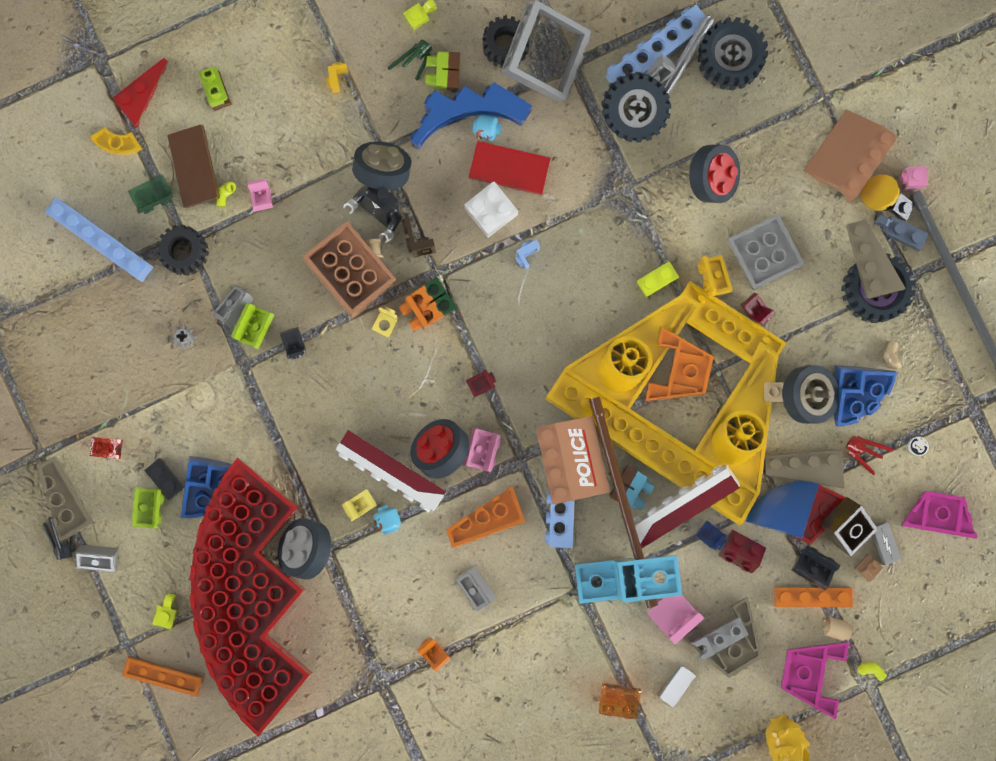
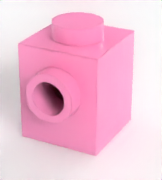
(914, 178)

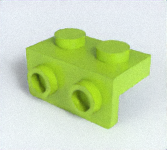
(252, 325)
(146, 507)

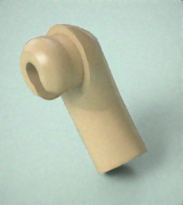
(890, 356)

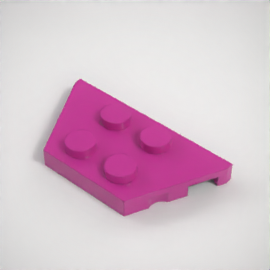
(941, 514)

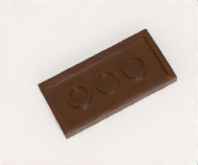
(193, 166)

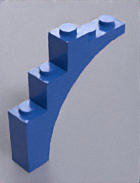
(442, 110)

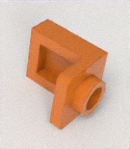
(433, 653)

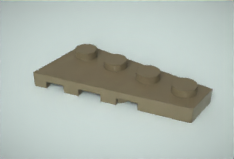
(874, 266)
(63, 500)

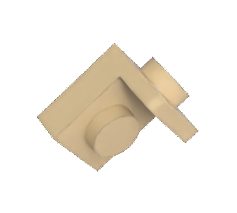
(773, 392)

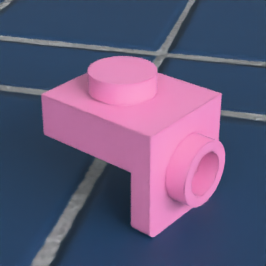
(260, 194)

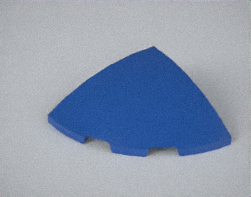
(860, 391)
(201, 480)
(785, 508)

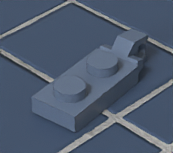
(902, 232)

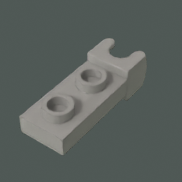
(720, 638)

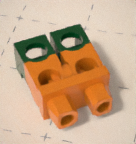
(424, 309)

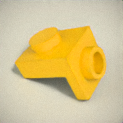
(332, 80)

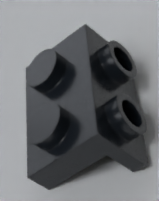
(815, 567)

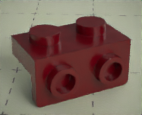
(742, 552)

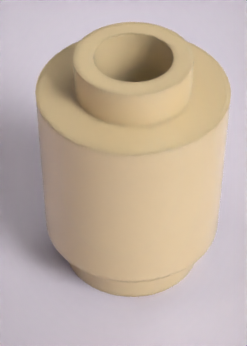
(837, 629)

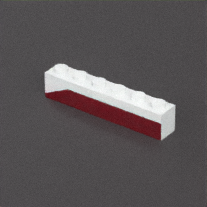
(390, 470)
(686, 504)

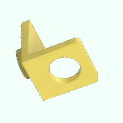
(385, 314)

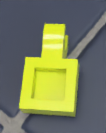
(418, 15)
(166, 614)

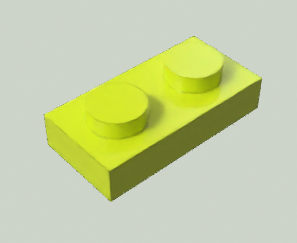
(657, 279)

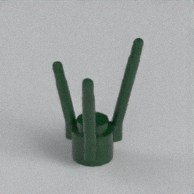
(420, 51)

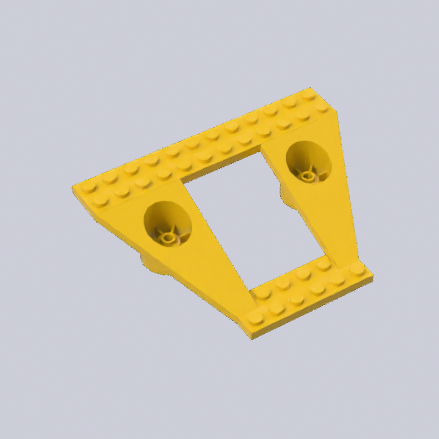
(596, 377)

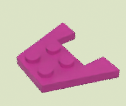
(805, 673)

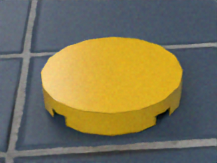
(880, 192)

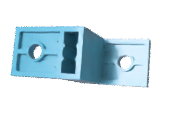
(628, 579)

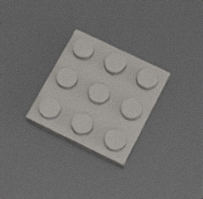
(765, 252)

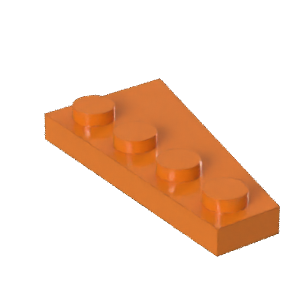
(493, 517)

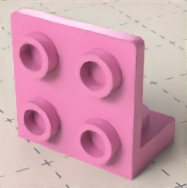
(675, 617)

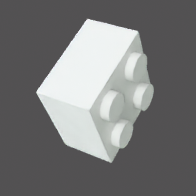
(491, 209)

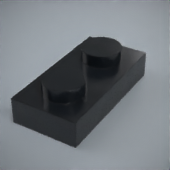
(164, 478)

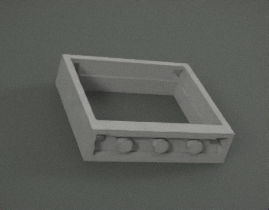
(520, 40)

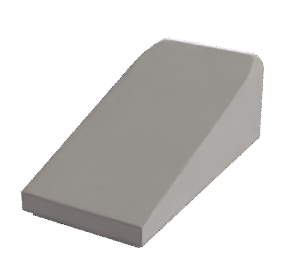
(661, 69)

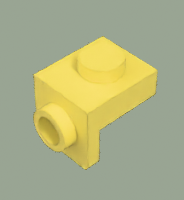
(359, 505)

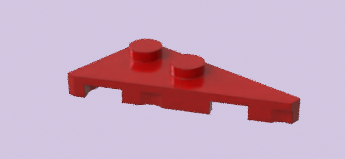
(135, 97)

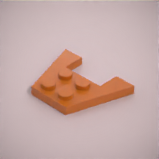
(688, 371)

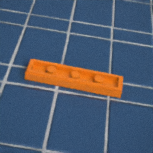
(162, 676)

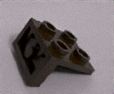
(424, 245)

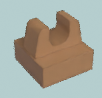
(868, 567)

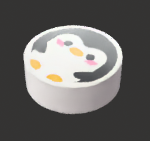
(918, 446)

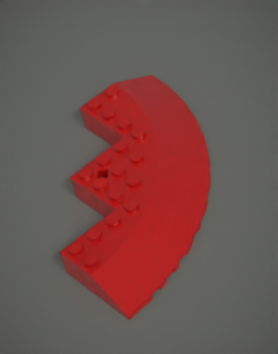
(236, 598)

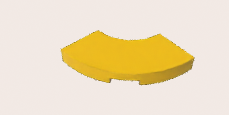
(116, 144)

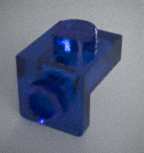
(711, 536)

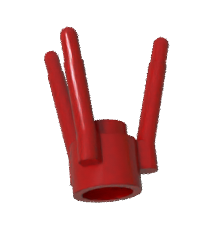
(857, 445)

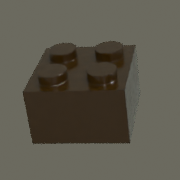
(849, 526)

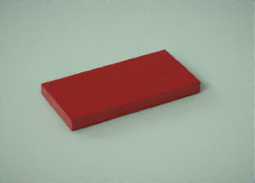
(509, 168)

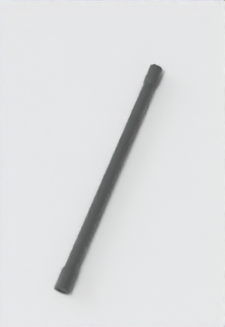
(963, 291)

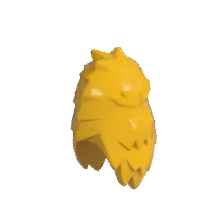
(786, 740)

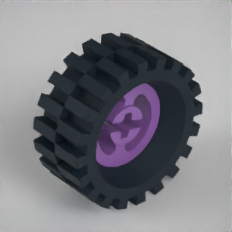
(879, 308)

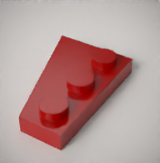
(823, 505)

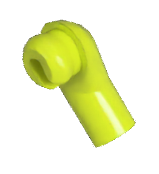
(224, 191)
(871, 668)

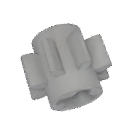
(187, 341)

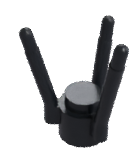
(61, 550)

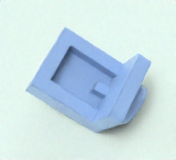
(527, 248)

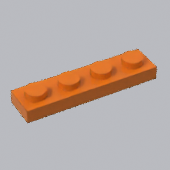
(813, 597)

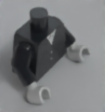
(379, 204)

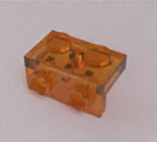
(619, 701)

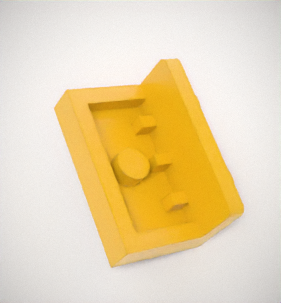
(715, 275)

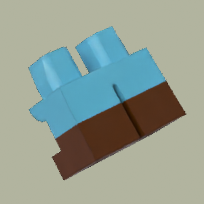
(636, 481)

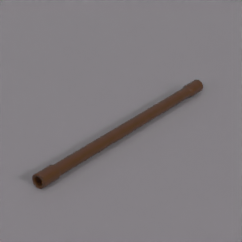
(598, 413)

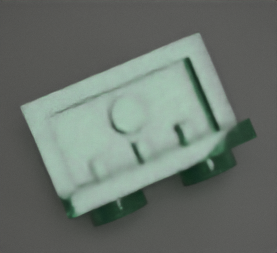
(151, 194)

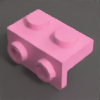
(482, 449)

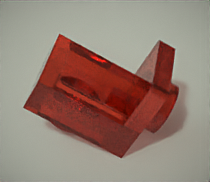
(106, 448)

